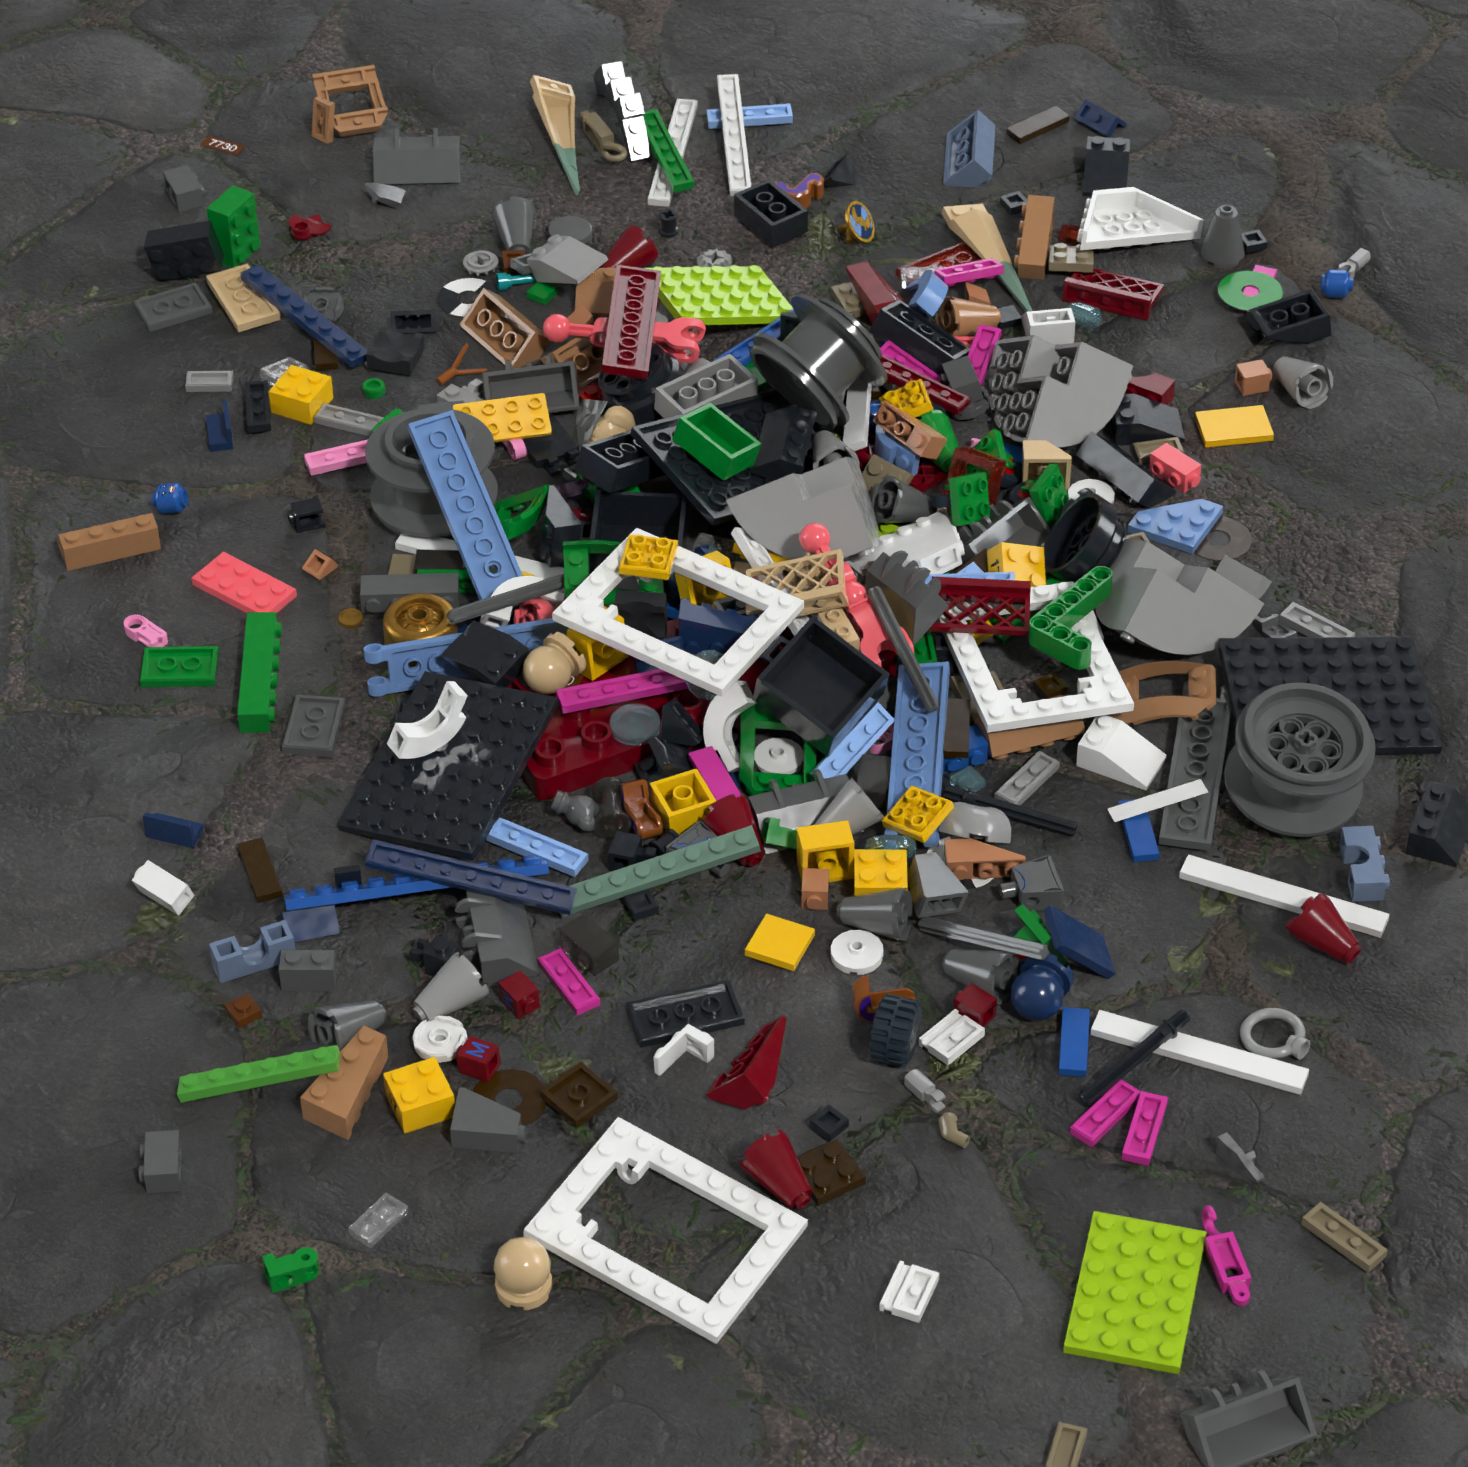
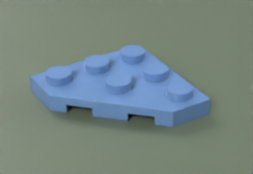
(1178, 524)

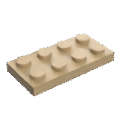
(241, 302)

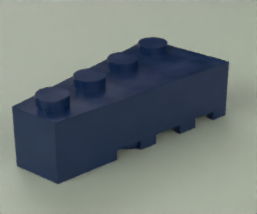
(712, 628)

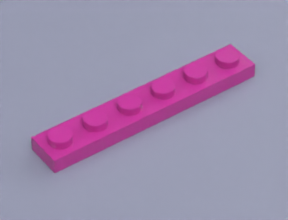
(618, 690)

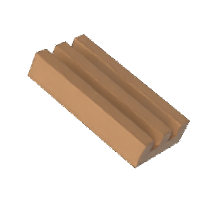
(323, 120)

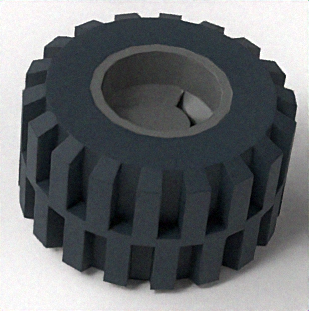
(895, 1030)

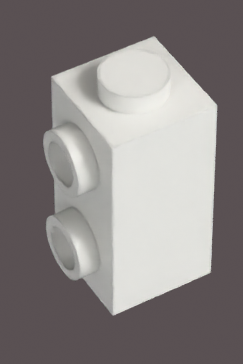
(162, 887)

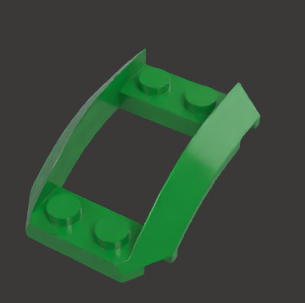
(526, 520)
(577, 567)
(757, 782)

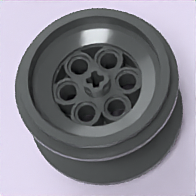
(819, 359)
(402, 490)
(1299, 759)

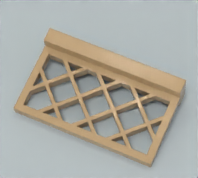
(815, 600)

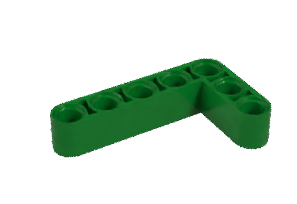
(1051, 626)

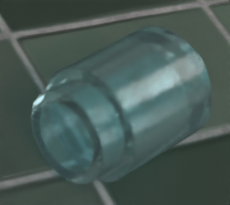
(1086, 315)

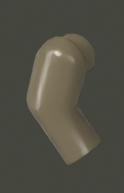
(949, 1130)

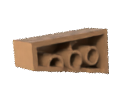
(1036, 237)
(337, 1097)

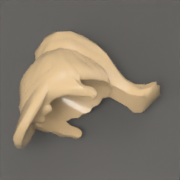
(615, 421)

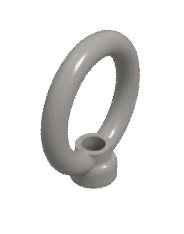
(1296, 1044)

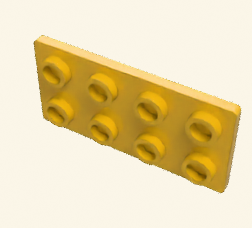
(512, 416)

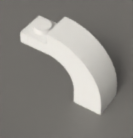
(502, 616)
(720, 720)
(434, 730)

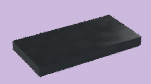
(703, 1007)

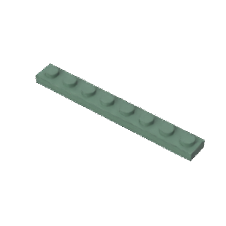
(664, 868)

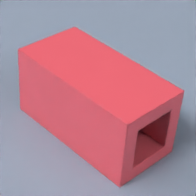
(1175, 468)

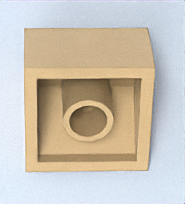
(1038, 455)

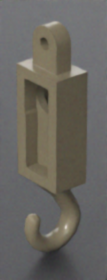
(601, 136)

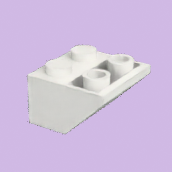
(1051, 325)

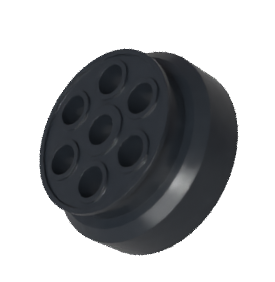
(639, 394)
(1084, 538)

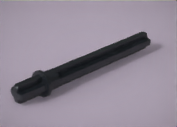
(1011, 810)
(1166, 1030)

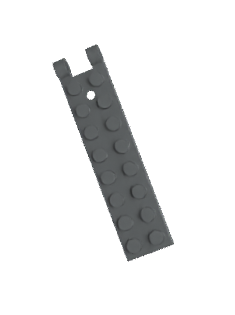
(1196, 756)

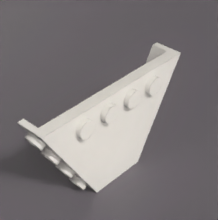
(1133, 218)
(928, 541)

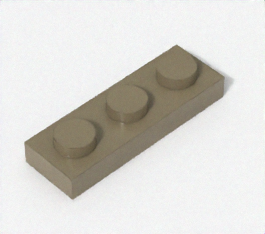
(1344, 1237)

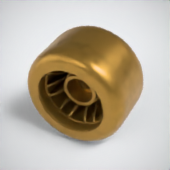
(417, 618)

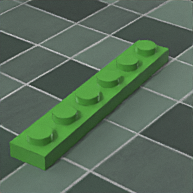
(259, 1073)

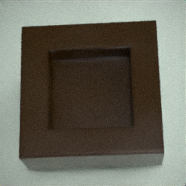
(1050, 686)

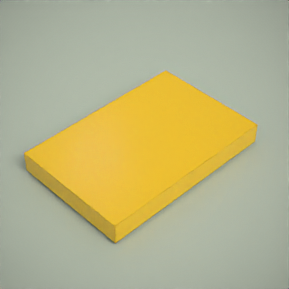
(1234, 426)

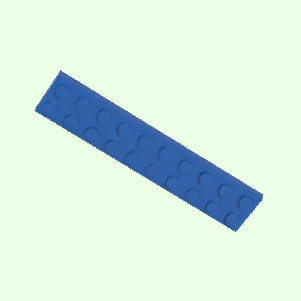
(401, 884)

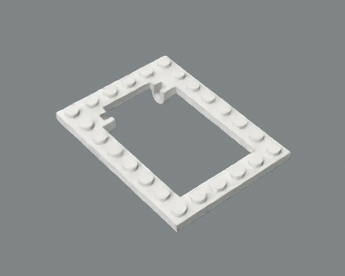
(586, 614)
(1000, 710)
(561, 1230)

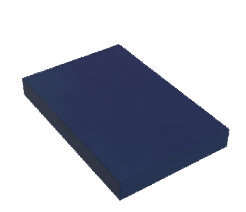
(1079, 942)

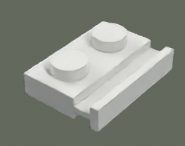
(951, 1037)
(909, 1291)

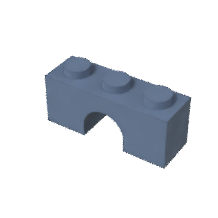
(1367, 874)
(234, 961)

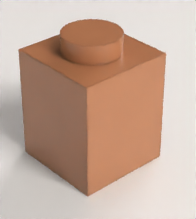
(1253, 377)
(815, 888)

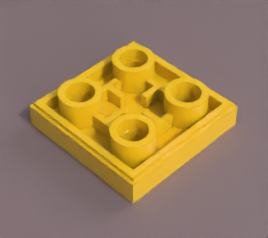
(910, 398)
(648, 557)
(917, 814)
(780, 942)

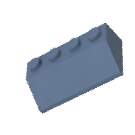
(970, 152)

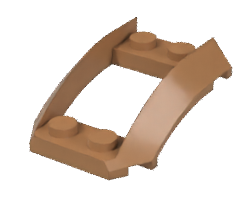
(351, 80)
(1201, 691)

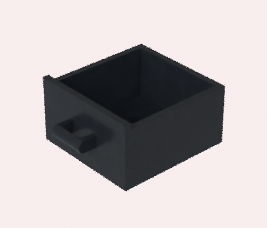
(622, 512)
(819, 685)

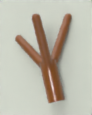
(452, 371)

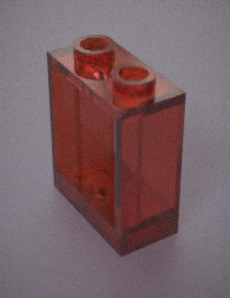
(996, 466)

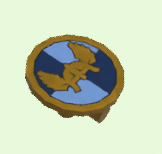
(858, 223)

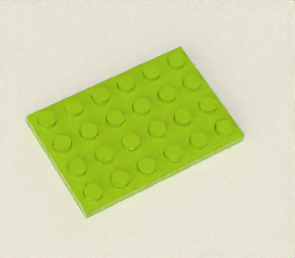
(721, 294)
(1135, 1292)

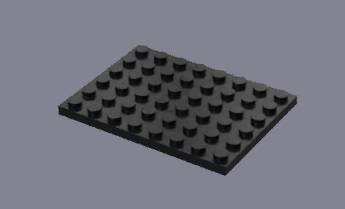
(694, 479)
(1371, 672)
(456, 792)

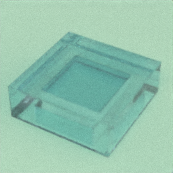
(968, 778)

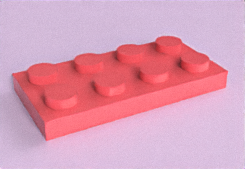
(243, 585)

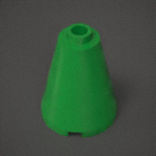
(942, 424)

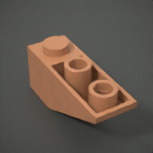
(910, 431)
(977, 859)

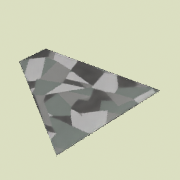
(587, 418)

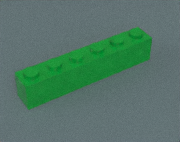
(259, 673)

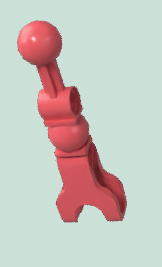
(671, 336)
(860, 612)

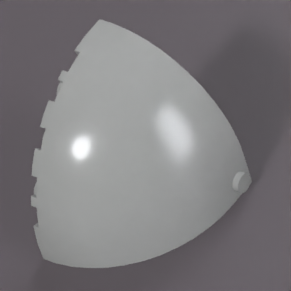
(1054, 389)
(826, 495)
(1173, 603)

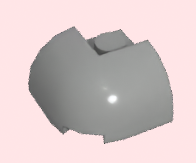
(977, 822)

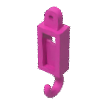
(1225, 1254)

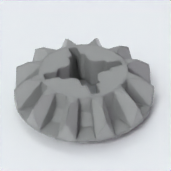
(721, 258)
(487, 259)

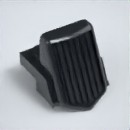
(666, 760)

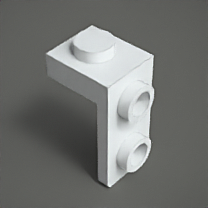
(689, 1040)

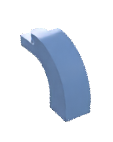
(927, 293)
(894, 451)

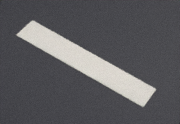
(1157, 800)

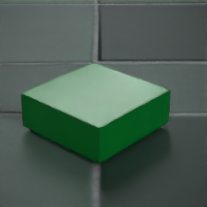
(542, 292)

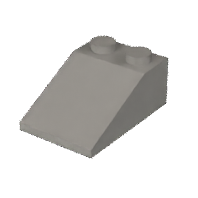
(564, 260)

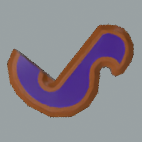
(809, 187)
(637, 806)
(867, 1002)

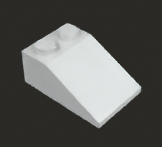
(1119, 753)

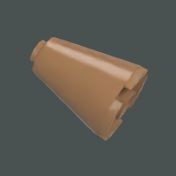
(963, 316)

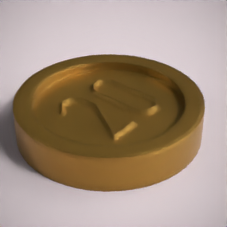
(350, 618)

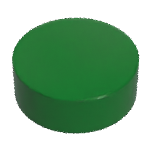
(373, 388)

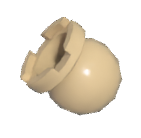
(552, 665)
(522, 1273)

